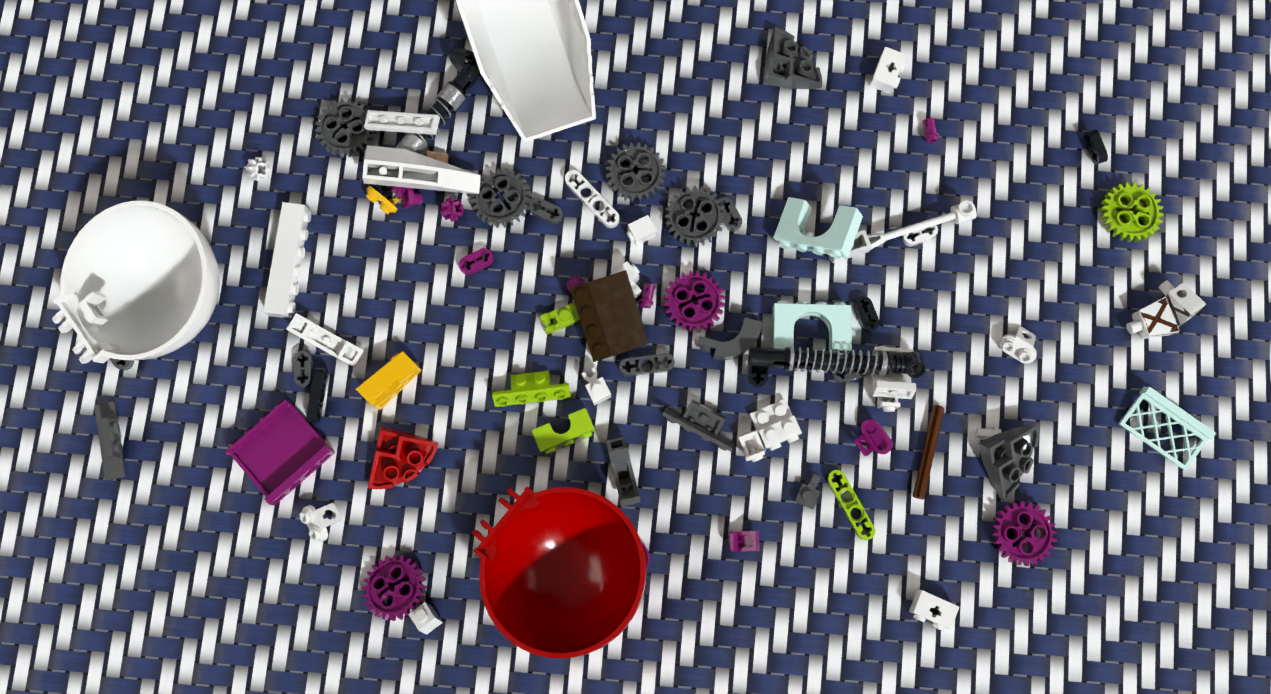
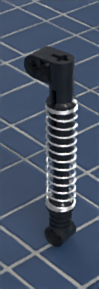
(793, 359)

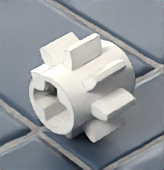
(257, 168)

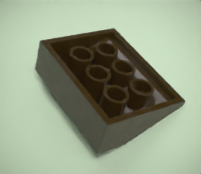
(609, 315)

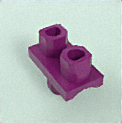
(408, 196)

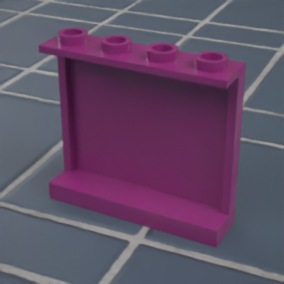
(280, 451)

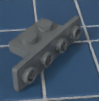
(702, 422)
(110, 441)

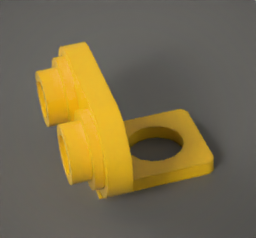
(387, 206)

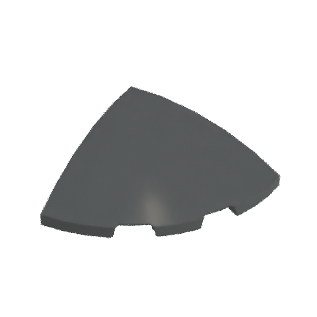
(790, 64)
(1009, 456)

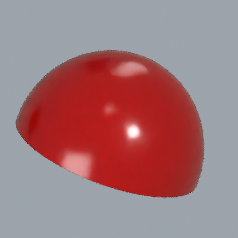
(561, 571)

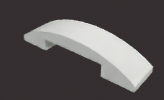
(325, 340)

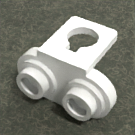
(1018, 346)
(316, 522)

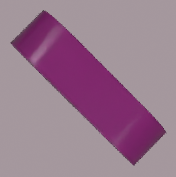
(474, 257)

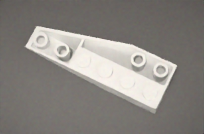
(413, 170)

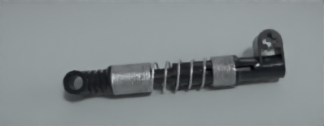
(448, 100)

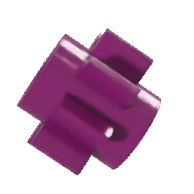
(451, 209)

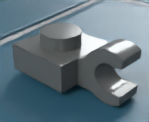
(808, 494)

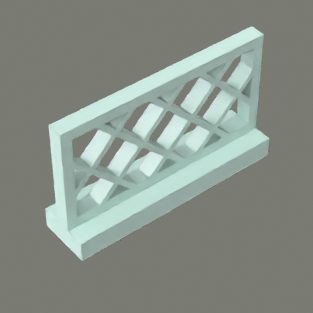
(1175, 413)

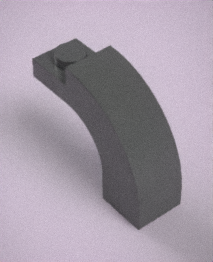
(736, 347)
(623, 471)

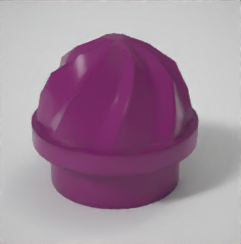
(574, 281)

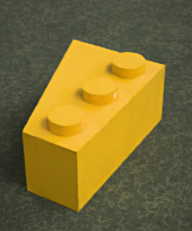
(389, 380)

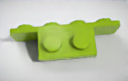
(531, 388)

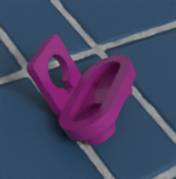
(874, 437)

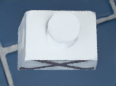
(1182, 301)
(1153, 321)

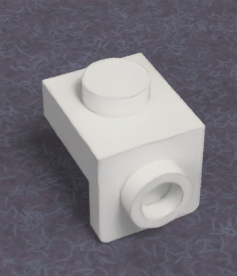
(91, 308)
(888, 404)
(752, 445)

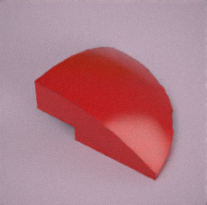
(399, 458)

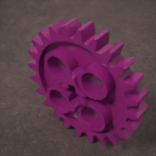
(701, 317)
(1036, 546)
(401, 602)

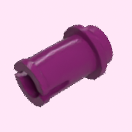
(930, 130)
(647, 295)

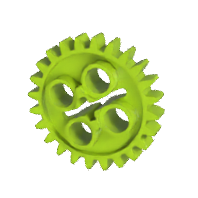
(1131, 196)

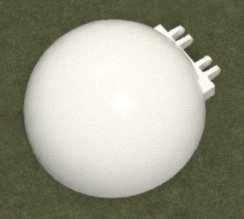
(154, 277)

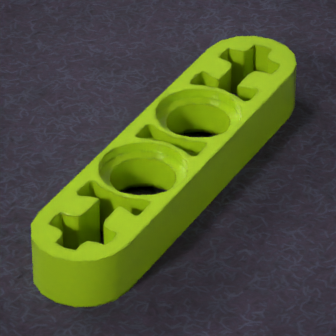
(848, 506)

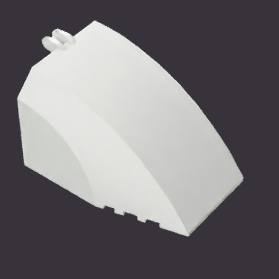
(533, 61)

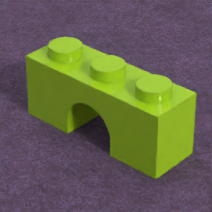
(549, 440)

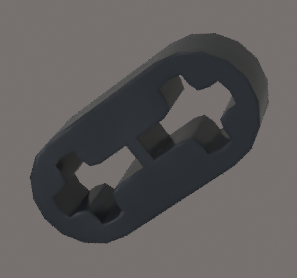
(1095, 146)
(870, 312)

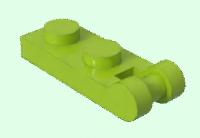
(565, 317)

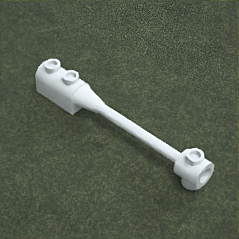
(865, 242)

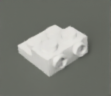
(776, 425)

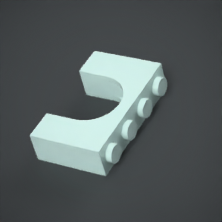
(835, 242)
(836, 317)

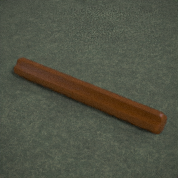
(928, 452)

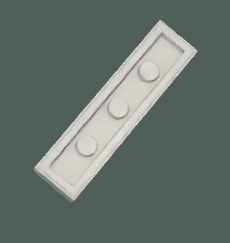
(401, 122)

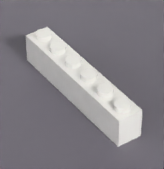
(286, 260)

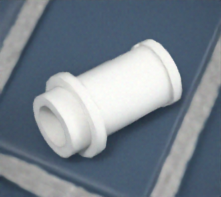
(986, 433)

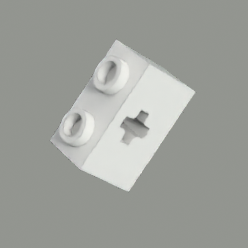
(889, 60)
(945, 610)

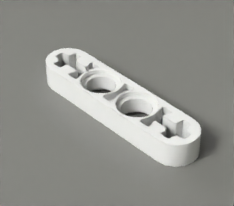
(590, 200)

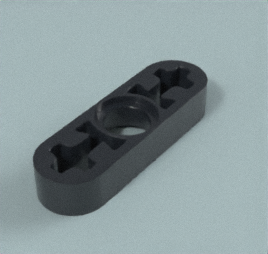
(317, 394)

